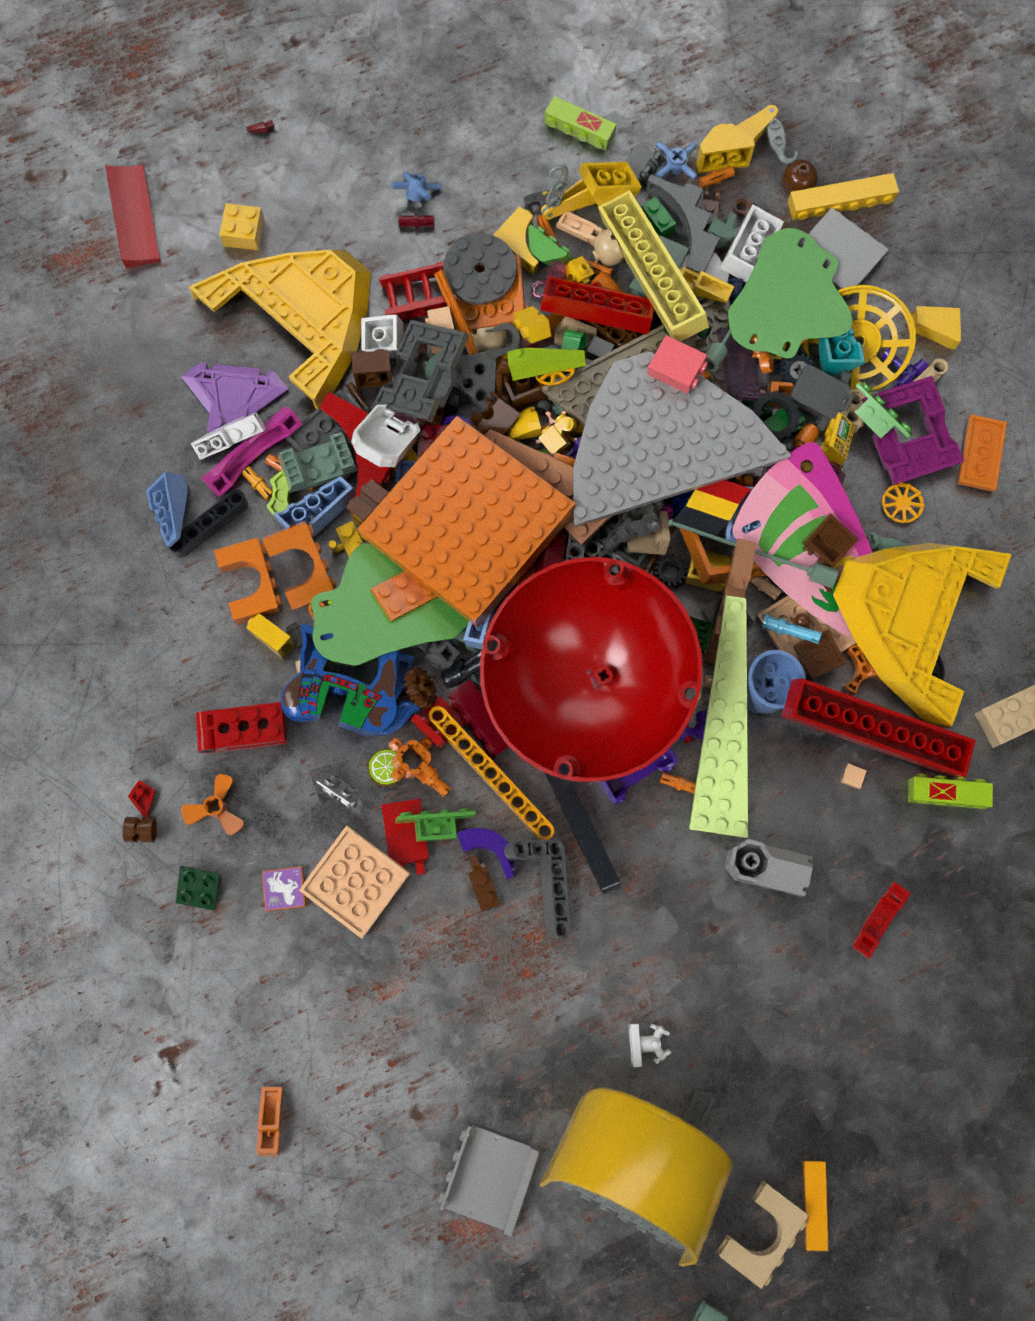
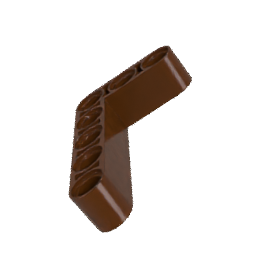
(606, 332)

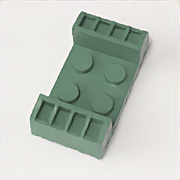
(318, 463)

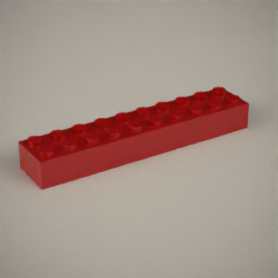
(878, 728)

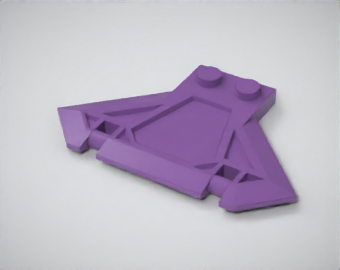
(232, 391)

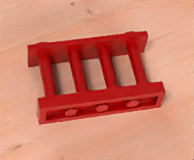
(413, 309)

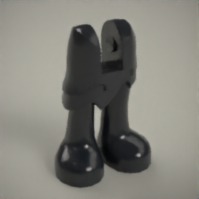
(461, 670)

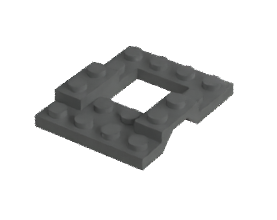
(415, 395)

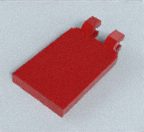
(402, 836)

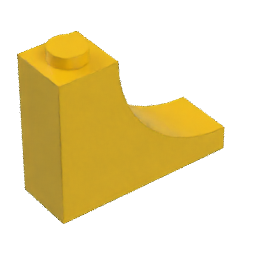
(514, 234)

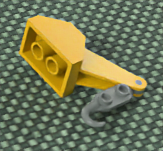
(735, 144)
(598, 185)

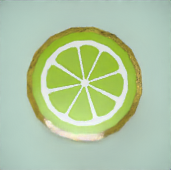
(381, 767)

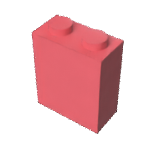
(677, 365)

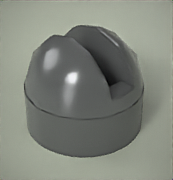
(543, 407)

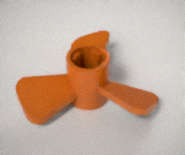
(193, 813)

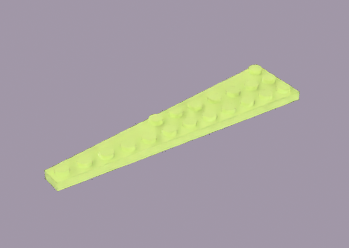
(722, 773)

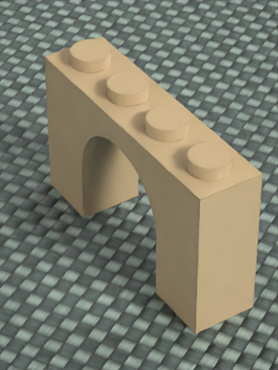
(760, 1264)

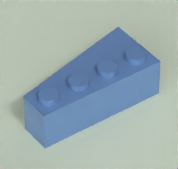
(318, 507)

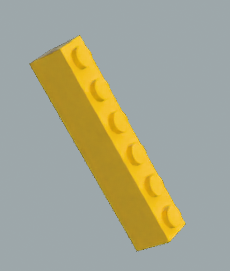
(843, 196)

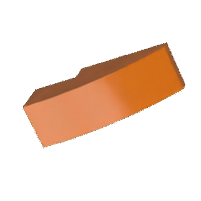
(270, 1122)

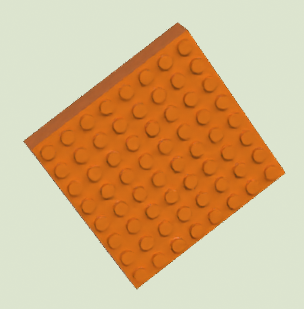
(467, 521)

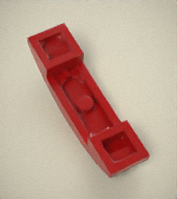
(879, 919)

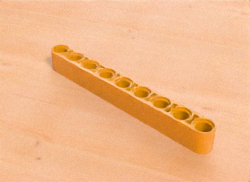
(493, 783)

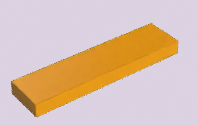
(815, 1205)

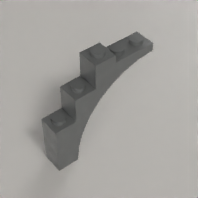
(695, 219)

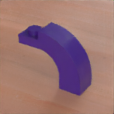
(487, 839)

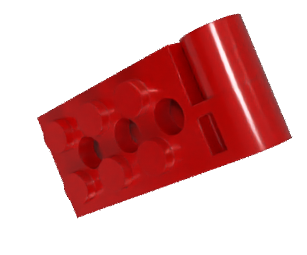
(212, 722)

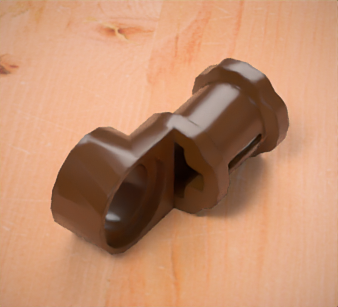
(747, 204)

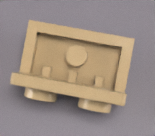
(568, 323)

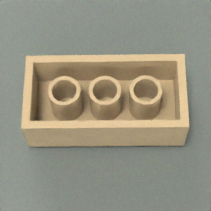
(1008, 717)

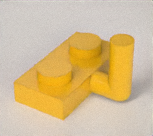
(349, 538)

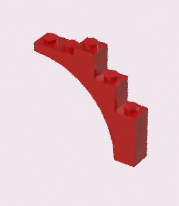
(349, 418)

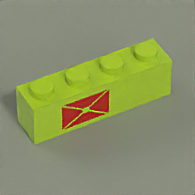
(580, 123)
(950, 792)

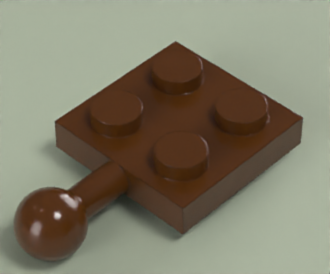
(821, 657)

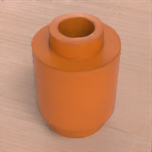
(807, 434)

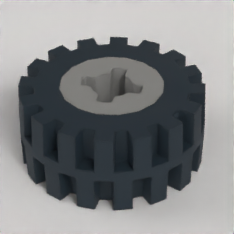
(789, 366)

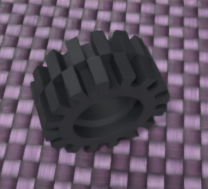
(673, 561)

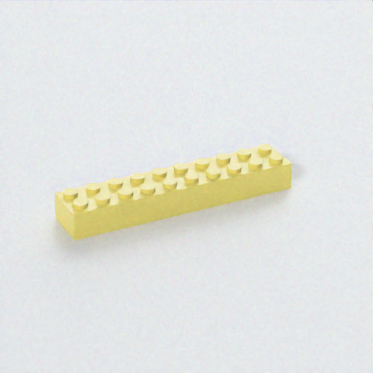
(653, 267)

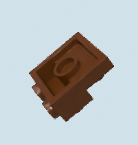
(829, 541)

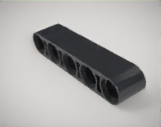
(211, 514)

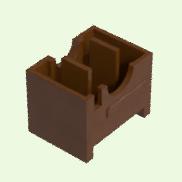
(497, 416)

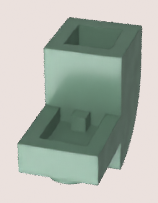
(723, 230)

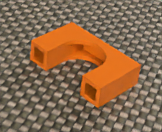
(300, 537)
(264, 600)

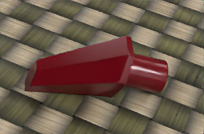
(260, 127)

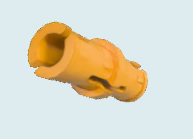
(258, 483)

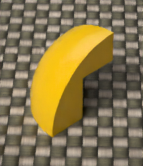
(525, 426)

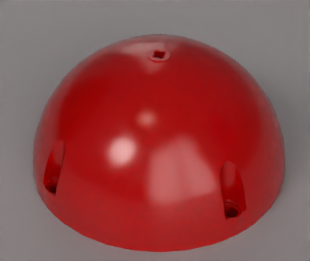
(583, 620)

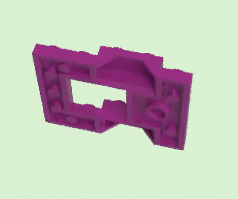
(922, 454)

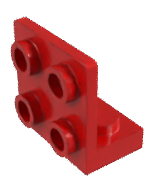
(424, 725)

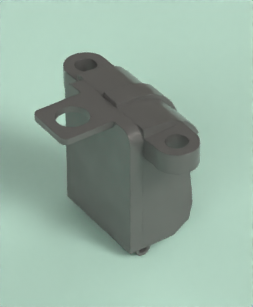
(821, 394)

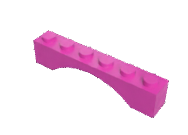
(226, 472)

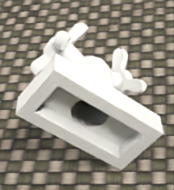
(646, 1044)

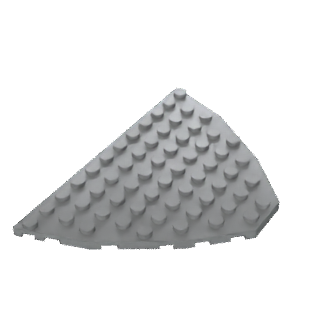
(658, 442)

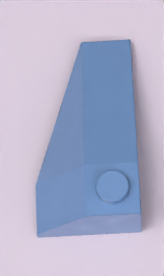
(168, 501)

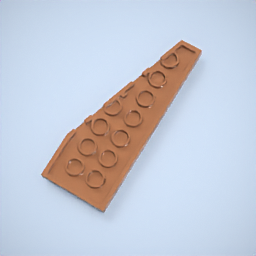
(553, 472)

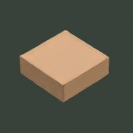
(853, 776)

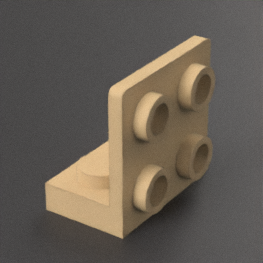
(654, 542)

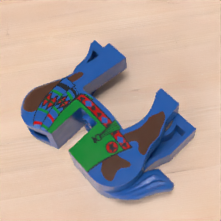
(366, 709)

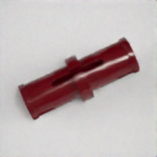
(416, 221)

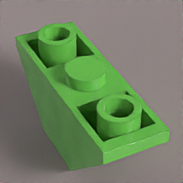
(546, 248)

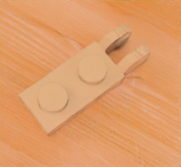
(578, 227)

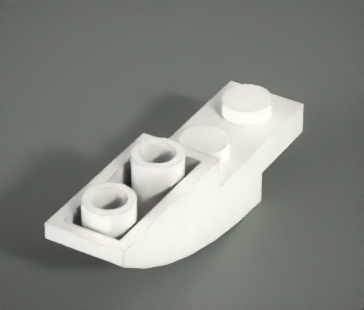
(228, 435)

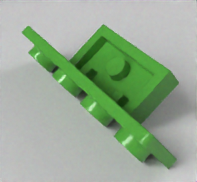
(877, 415)
(435, 826)

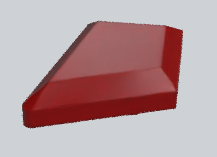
(142, 797)

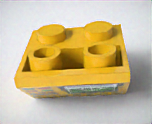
(838, 439)

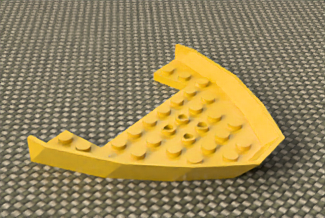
(313, 297)
(900, 612)

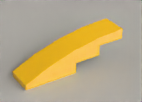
(707, 286)

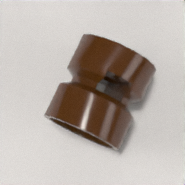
(142, 830)

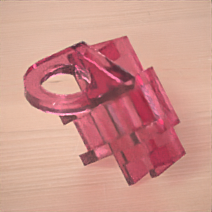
(557, 270)

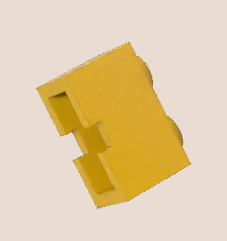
(531, 324)

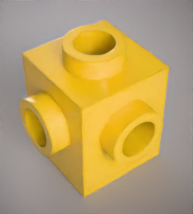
(578, 271)

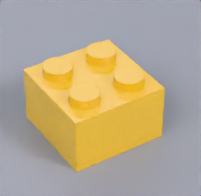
(241, 226)

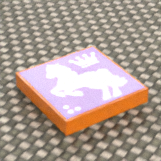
(282, 888)

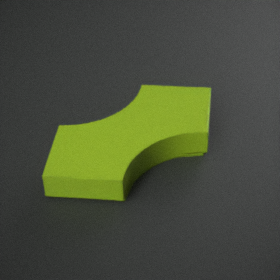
(281, 494)

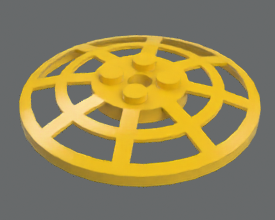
(872, 338)

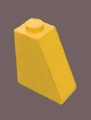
(938, 324)
(271, 635)

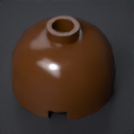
(799, 176)

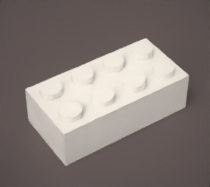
(748, 242)

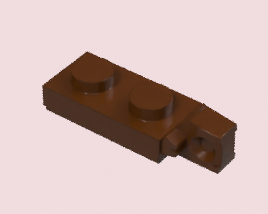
(482, 885)

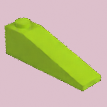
(540, 361)

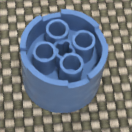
(778, 670)

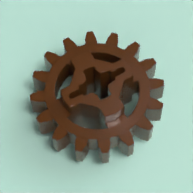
(420, 687)

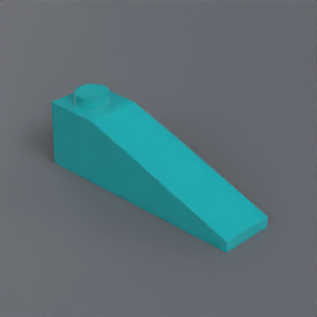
(840, 353)

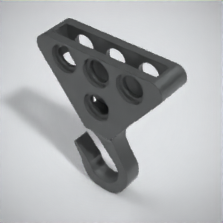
(487, 360)

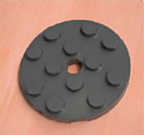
(474, 251)

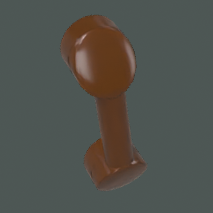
(502, 368)

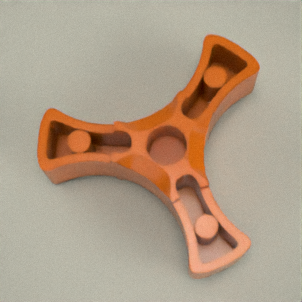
(862, 670)

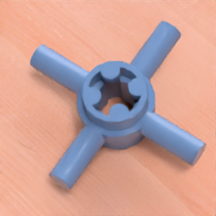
(677, 160)
(416, 186)

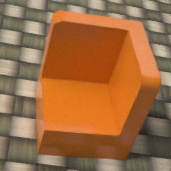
(785, 387)

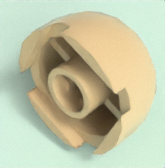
(607, 249)
(489, 340)

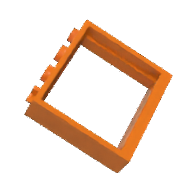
(706, 573)

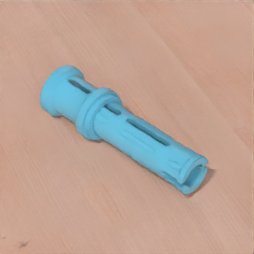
(782, 626)

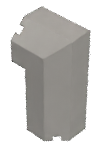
(769, 867)

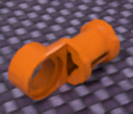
(765, 359)

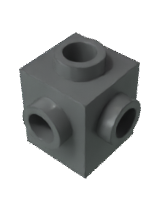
(441, 654)

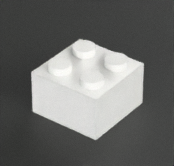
(382, 333)

